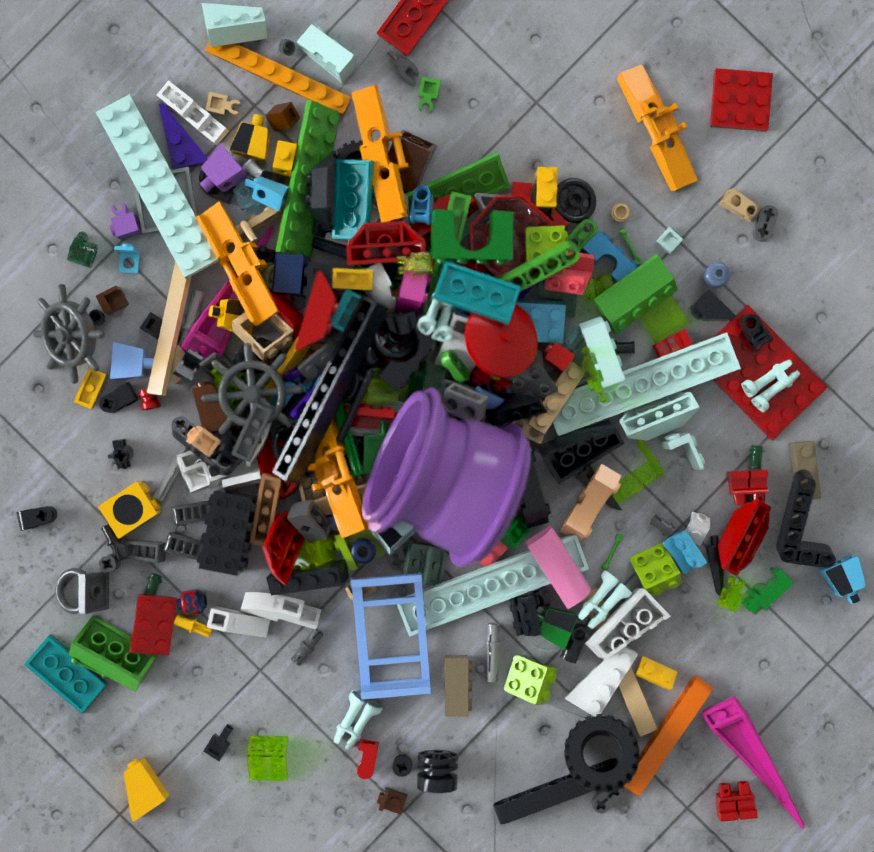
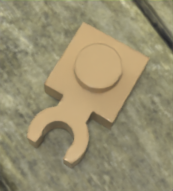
(220, 103)

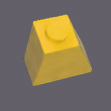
(143, 788)

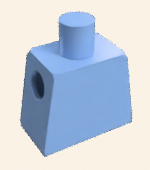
(129, 362)

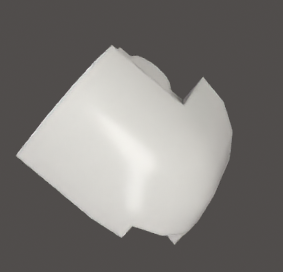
(380, 288)
(197, 473)

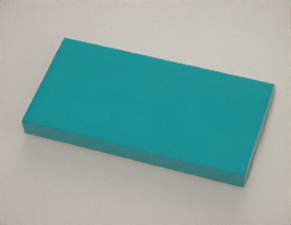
(352, 196)
(476, 292)
(70, 680)

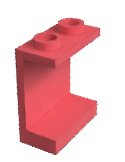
(573, 278)

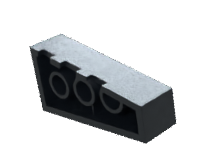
(579, 449)

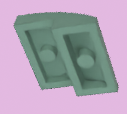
(427, 560)

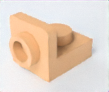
(202, 440)

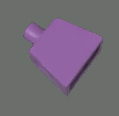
(222, 171)

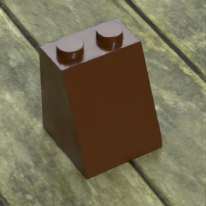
(417, 154)
(210, 413)

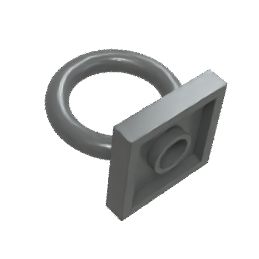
(92, 591)

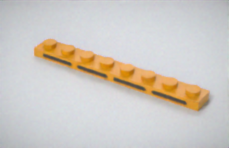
(281, 76)

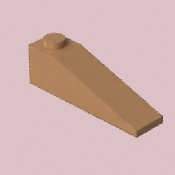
(266, 508)

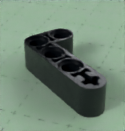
(214, 460)

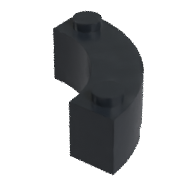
(532, 503)

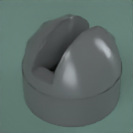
(288, 43)

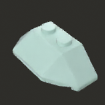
(659, 416)

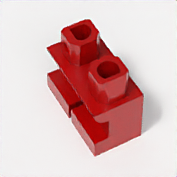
(748, 482)
(735, 803)

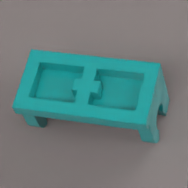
(345, 310)

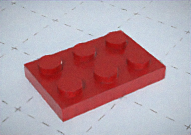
(153, 624)

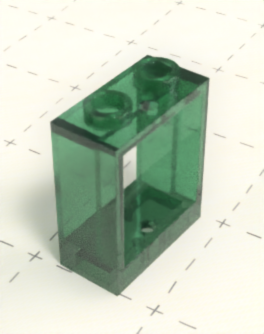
(426, 377)

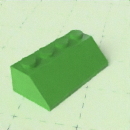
(636, 294)
(108, 652)

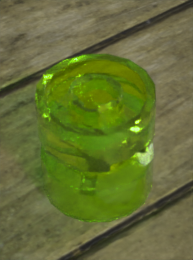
(597, 286)

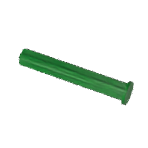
(349, 444)

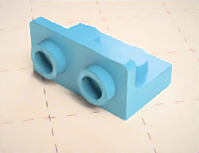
(684, 551)

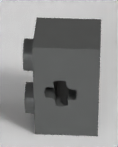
(309, 520)

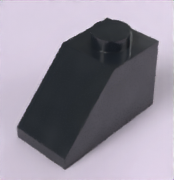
(711, 308)

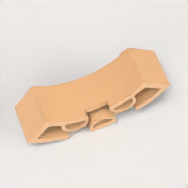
(591, 500)

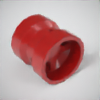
(148, 400)

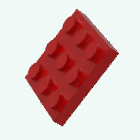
(741, 99)

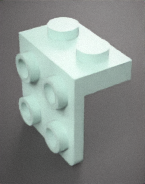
(689, 443)

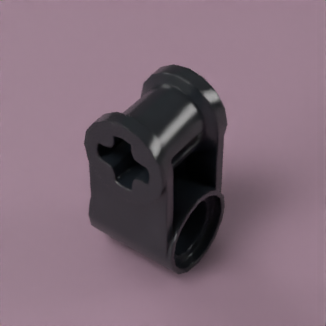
(754, 333)
(121, 396)
(34, 517)

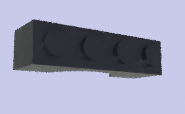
(396, 373)
(323, 576)

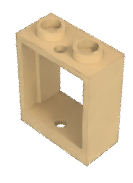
(242, 323)

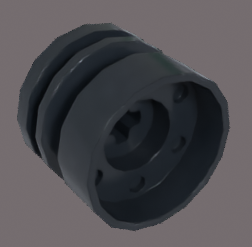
(437, 771)

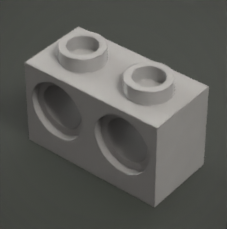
(466, 402)

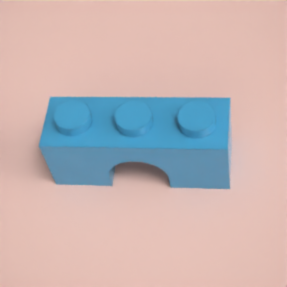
(601, 247)

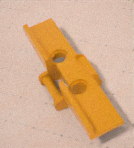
(372, 117)
(660, 125)
(254, 295)
(333, 471)

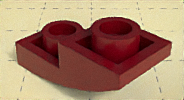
(481, 379)

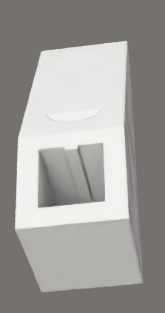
(237, 622)

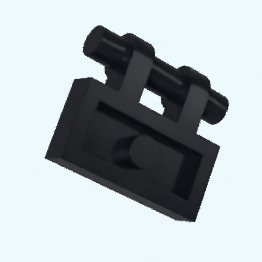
(525, 616)

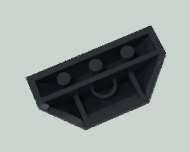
(322, 191)

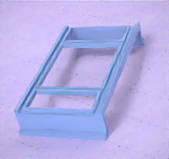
(393, 688)

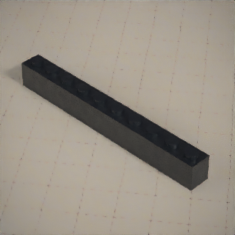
(330, 390)

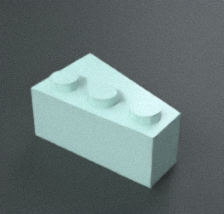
(233, 24)
(327, 53)
(602, 351)

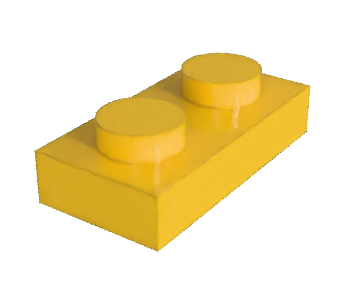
(352, 279)
(90, 388)
(656, 673)

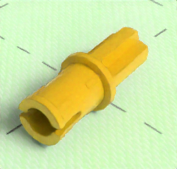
(192, 625)

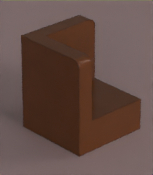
(282, 116)
(112, 300)

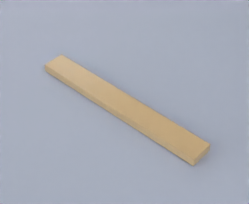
(169, 333)
(630, 690)

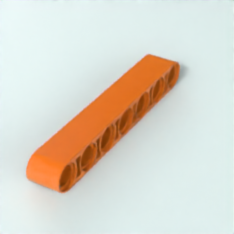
(669, 733)

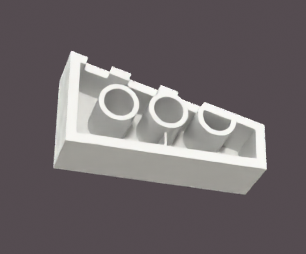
(627, 624)

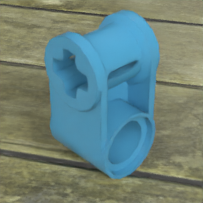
(421, 209)

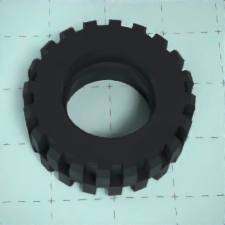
(614, 729)

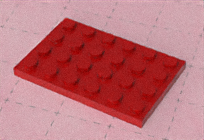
(784, 405)

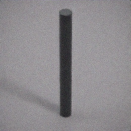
(355, 405)

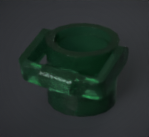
(82, 251)

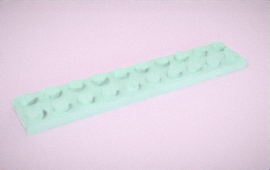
(157, 186)
(649, 383)
(484, 587)

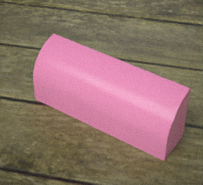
(559, 567)

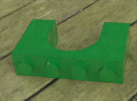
(445, 246)

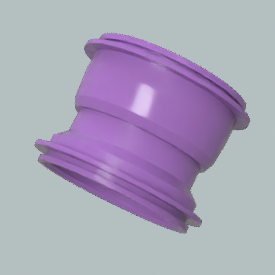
(447, 478)

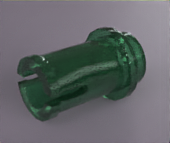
(756, 457)
(153, 584)

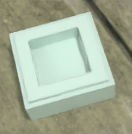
(669, 240)

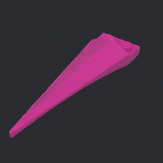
(204, 334)
(738, 732)

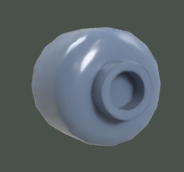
(716, 275)

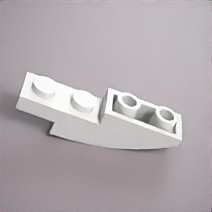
(281, 607)

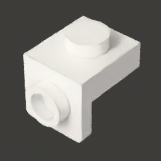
(698, 527)

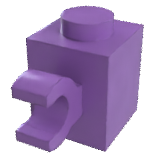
(125, 223)

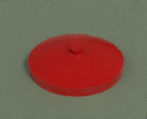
(499, 347)

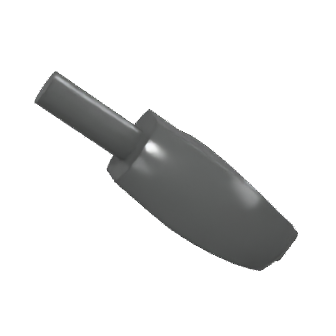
(402, 66)

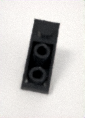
(515, 408)

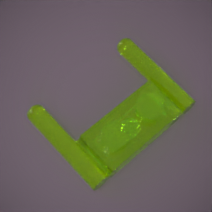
(594, 382)
(640, 476)

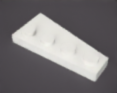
(599, 686)

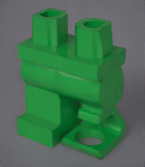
(768, 593)

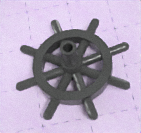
(68, 333)
(252, 391)

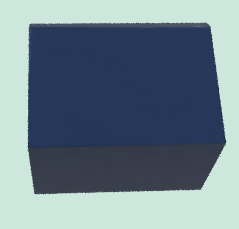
(289, 274)

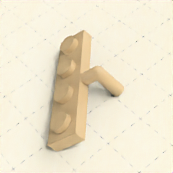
(255, 223)
(554, 402)

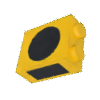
(545, 189)
(130, 509)

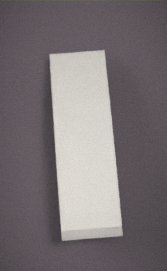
(192, 113)

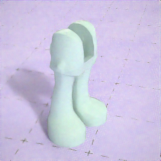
(427, 323)
(752, 387)
(620, 592)
(371, 709)

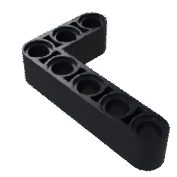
(797, 525)

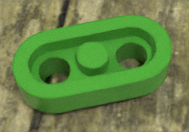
(580, 235)
(455, 366)

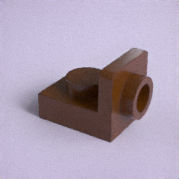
(391, 800)

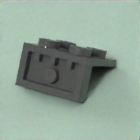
(534, 380)

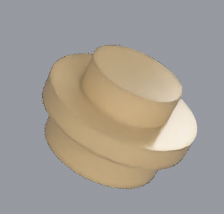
(620, 212)

